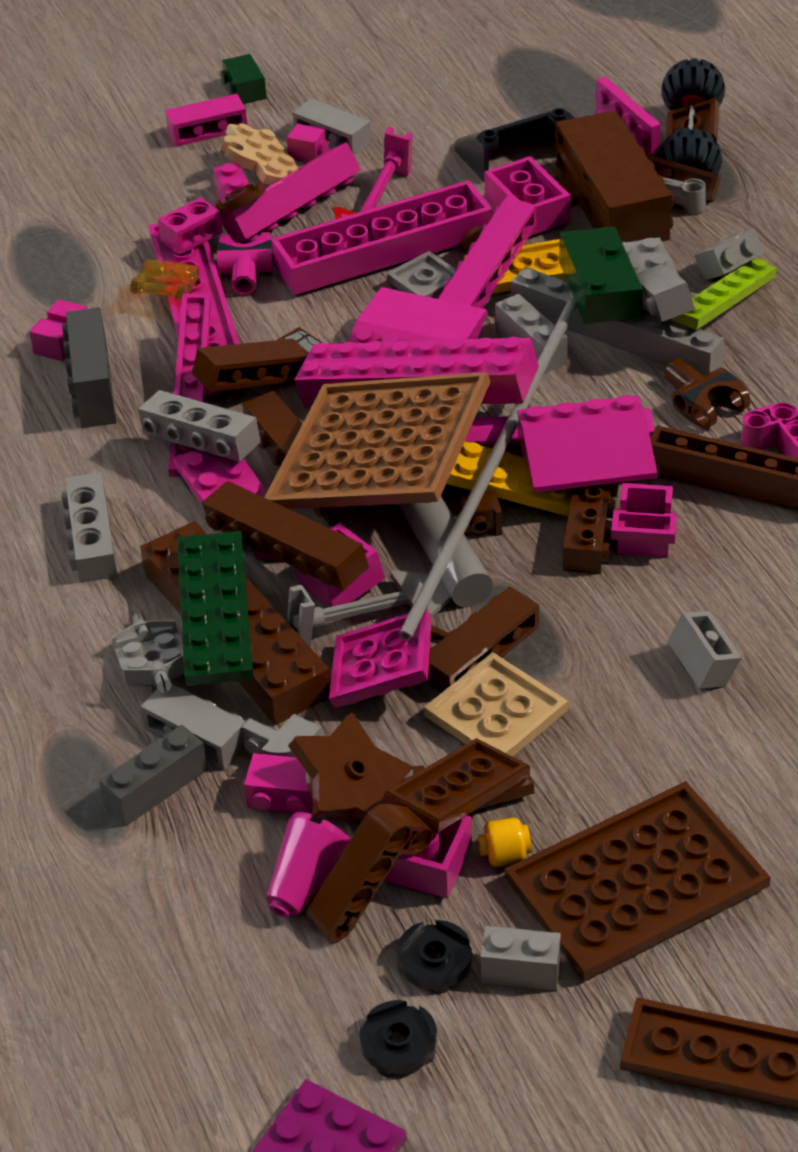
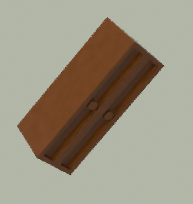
(613, 177)

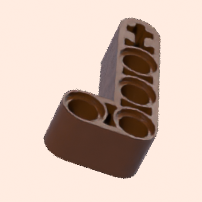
(364, 866)

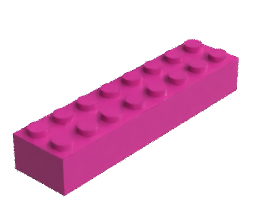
(378, 237)
(508, 361)

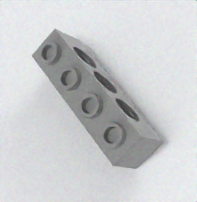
(199, 425)
(90, 527)

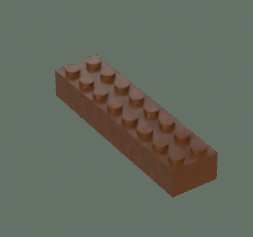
(285, 668)

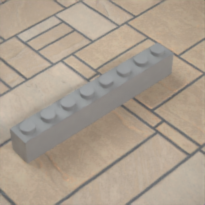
(641, 336)

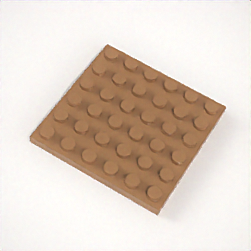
(379, 442)

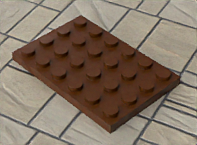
(636, 879)

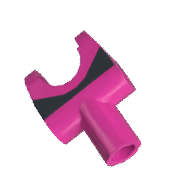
(244, 261)

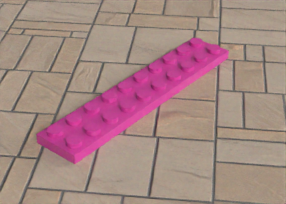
(221, 325)

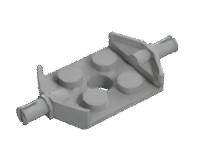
(150, 652)

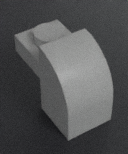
(265, 740)

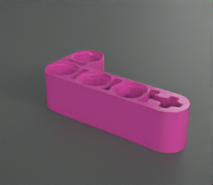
(772, 427)

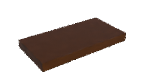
(458, 784)

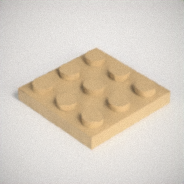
(496, 706)

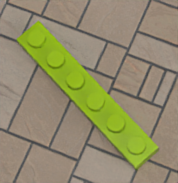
(727, 293)

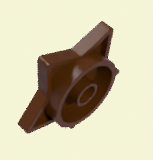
(346, 771)

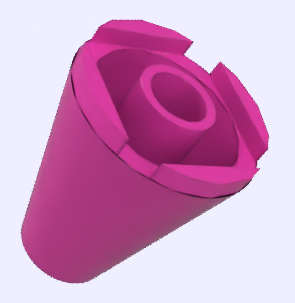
(303, 863)

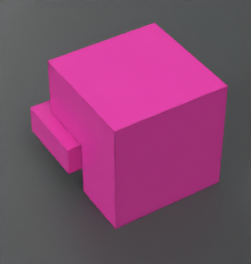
(644, 520)

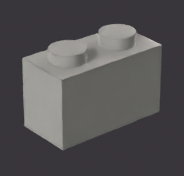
(729, 254)
(704, 649)
(520, 958)

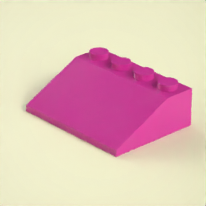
(414, 317)
(586, 443)

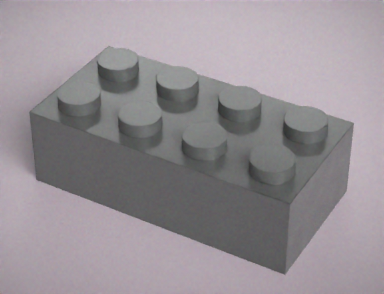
(88, 368)

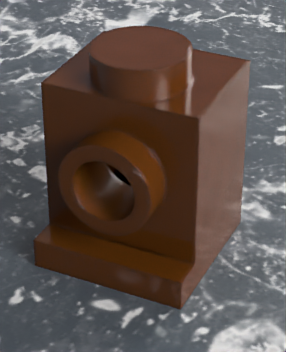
(486, 517)

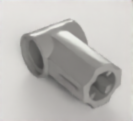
(688, 194)

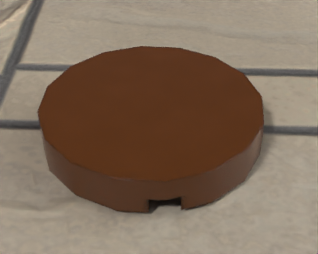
(240, 197)

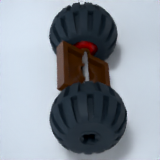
(693, 97)

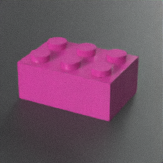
(532, 184)

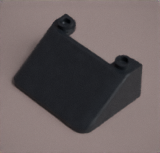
(475, 147)

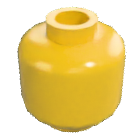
(504, 841)

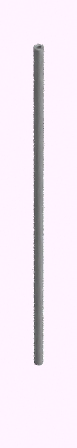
(483, 480)

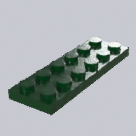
(214, 609)

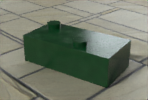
(600, 275)

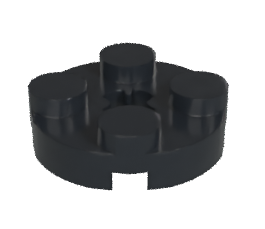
(439, 973)
(404, 1056)

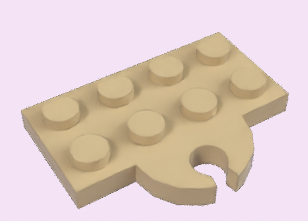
(257, 152)

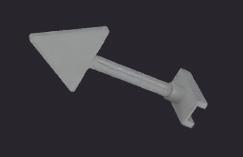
(304, 616)

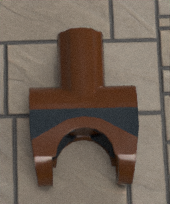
(700, 393)

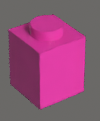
(306, 143)

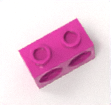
(190, 225)

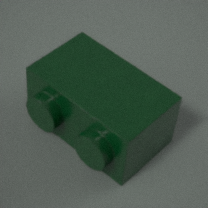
(243, 78)

